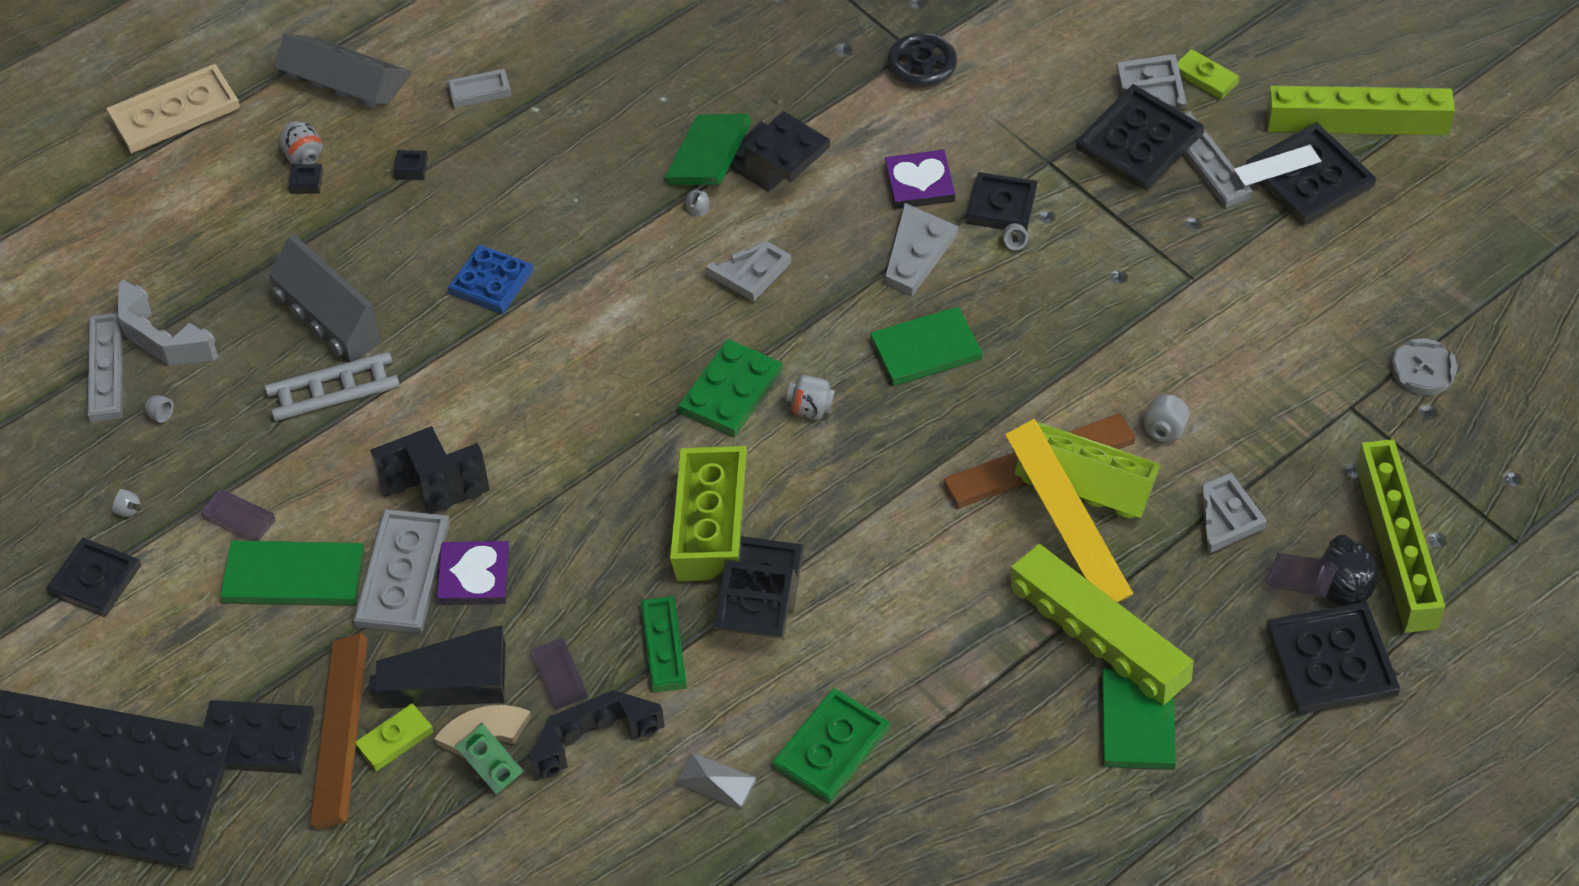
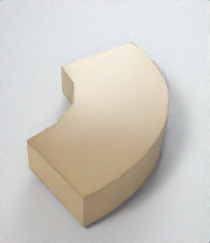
(502, 721)

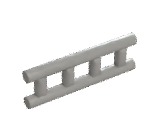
(319, 398)

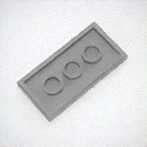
(402, 571)

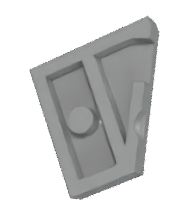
(1156, 76)
(751, 270)
(1229, 513)

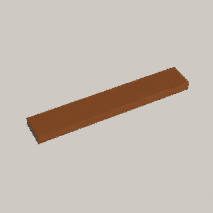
(998, 474)
(339, 732)

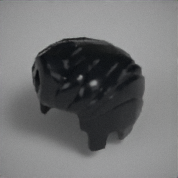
(1355, 573)

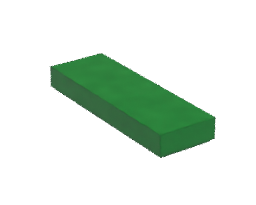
(663, 644)

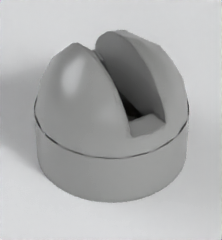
(702, 205)
(1021, 233)
(159, 408)
(124, 502)

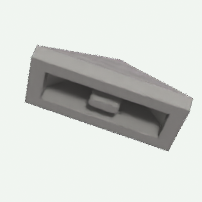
(716, 780)

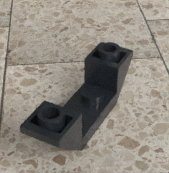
(639, 715)

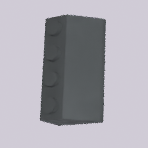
(340, 69)
(323, 301)

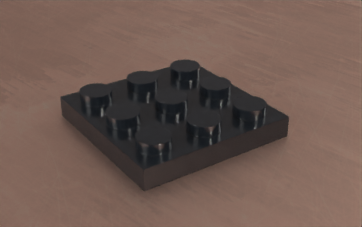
(1140, 137)
(1319, 186)
(1332, 658)

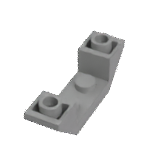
(186, 347)

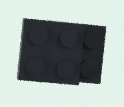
(778, 151)
(423, 463)
(759, 588)

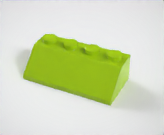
(1101, 472)
(707, 511)

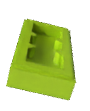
(1207, 74)
(394, 737)

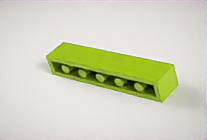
(1361, 110)
(1400, 536)
(1101, 624)

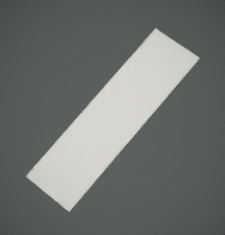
(1277, 165)

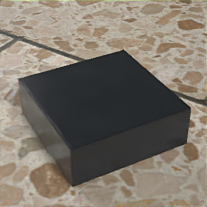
(410, 165)
(305, 179)

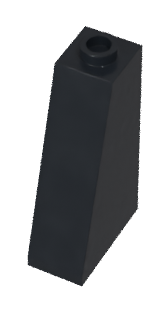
(445, 673)

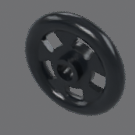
(922, 59)

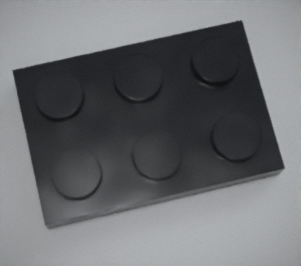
(265, 733)

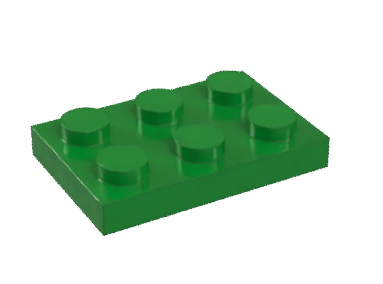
(730, 387)

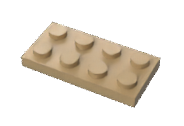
(173, 108)

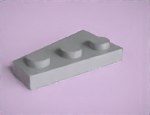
(917, 248)

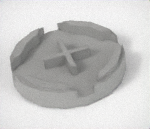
(1424, 367)

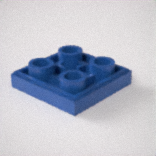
(490, 279)

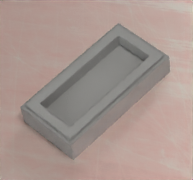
(479, 88)

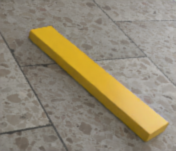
(1067, 510)

